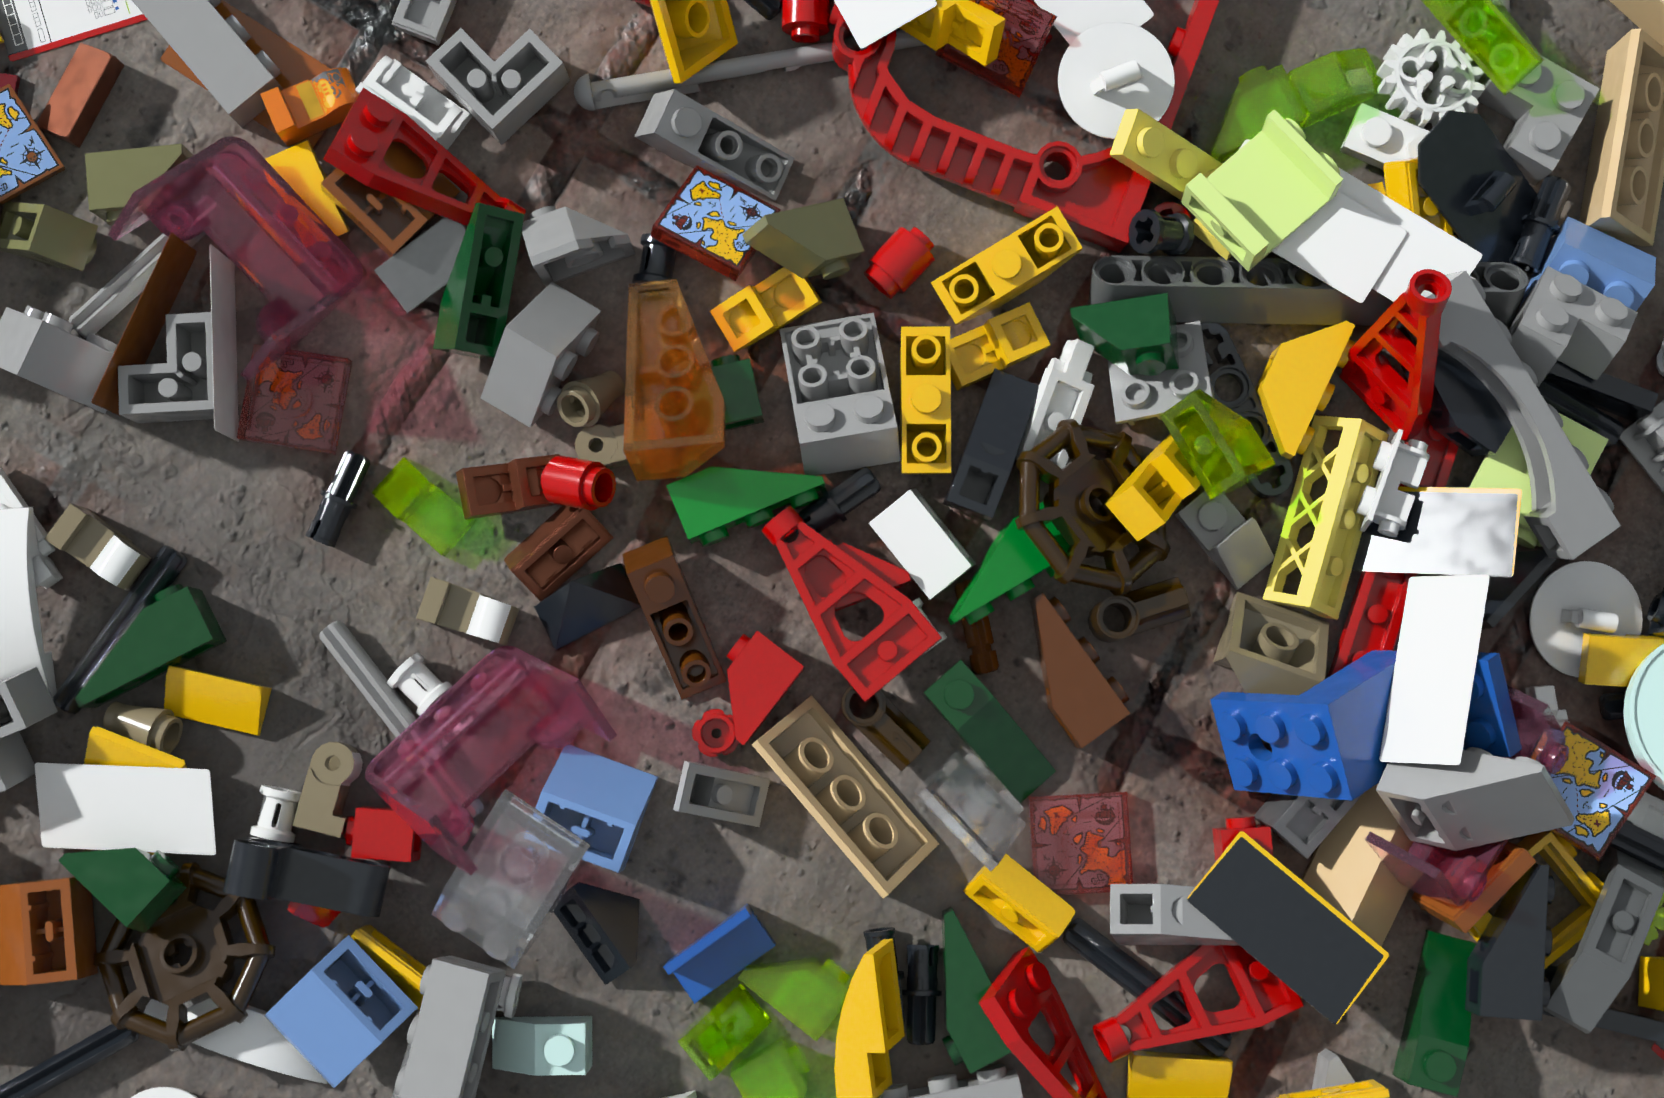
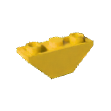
(1007, 267)
(1298, 384)
(925, 400)

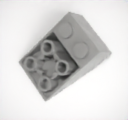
(840, 395)
(1473, 801)

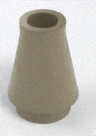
(587, 399)
(145, 725)

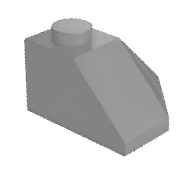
(570, 243)

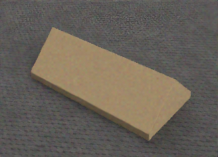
(1628, 143)
(846, 796)
(1351, 873)

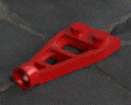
(365, 140)
(1371, 374)
(883, 651)
(1260, 992)
(1013, 1004)

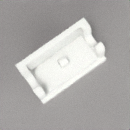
(417, 99)
(922, 543)

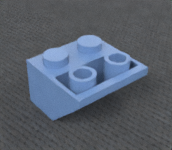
(1599, 263)
(598, 803)
(341, 1011)

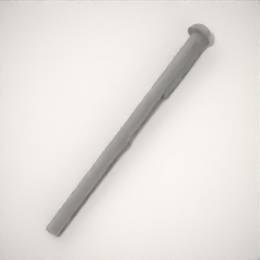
(643, 86)

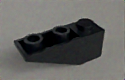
(1464, 406)
(991, 446)
(1510, 956)

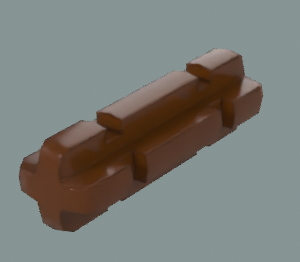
(979, 639)

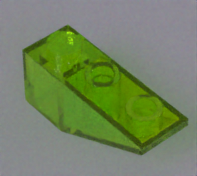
(1489, 38)

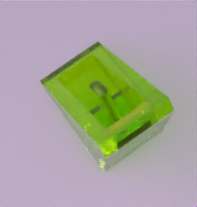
(724, 1031)

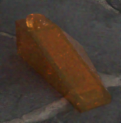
(670, 390)

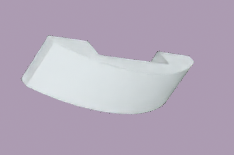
(19, 613)
(252, 1041)

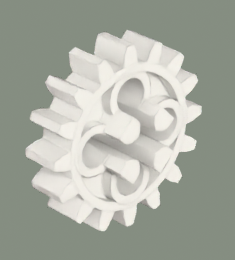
(1415, 58)

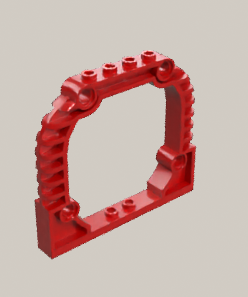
(1098, 190)

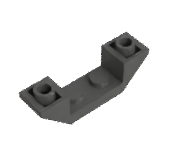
(1611, 941)

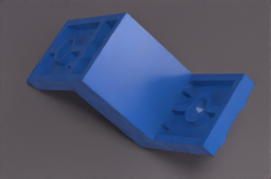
(1333, 732)

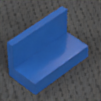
(720, 953)

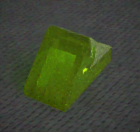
(423, 506)

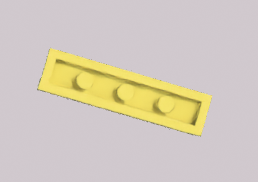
(1332, 551)

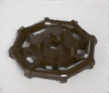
(1071, 512)
(200, 978)

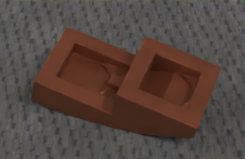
(503, 487)

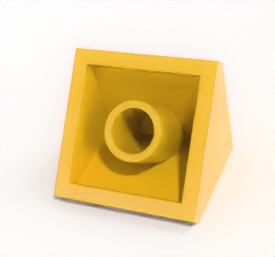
(693, 33)

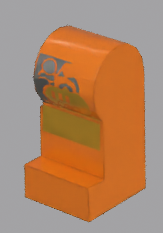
(310, 104)

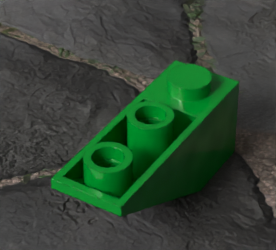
(727, 497)
(1004, 570)

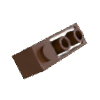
(673, 617)
(1073, 685)

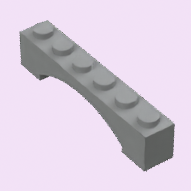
(1566, 504)

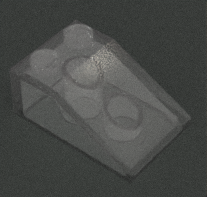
(972, 809)
(519, 880)

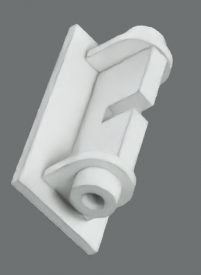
(1397, 465)

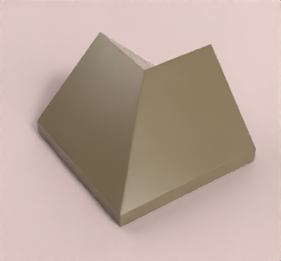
(1272, 647)

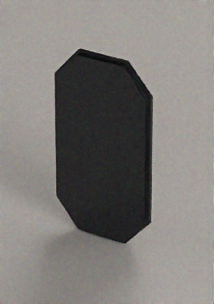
(1475, 184)

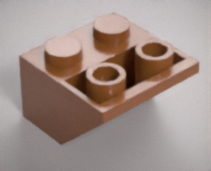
(381, 216)
(46, 932)

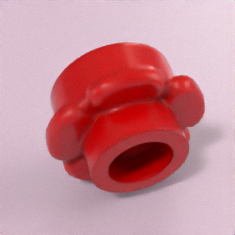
(703, 730)

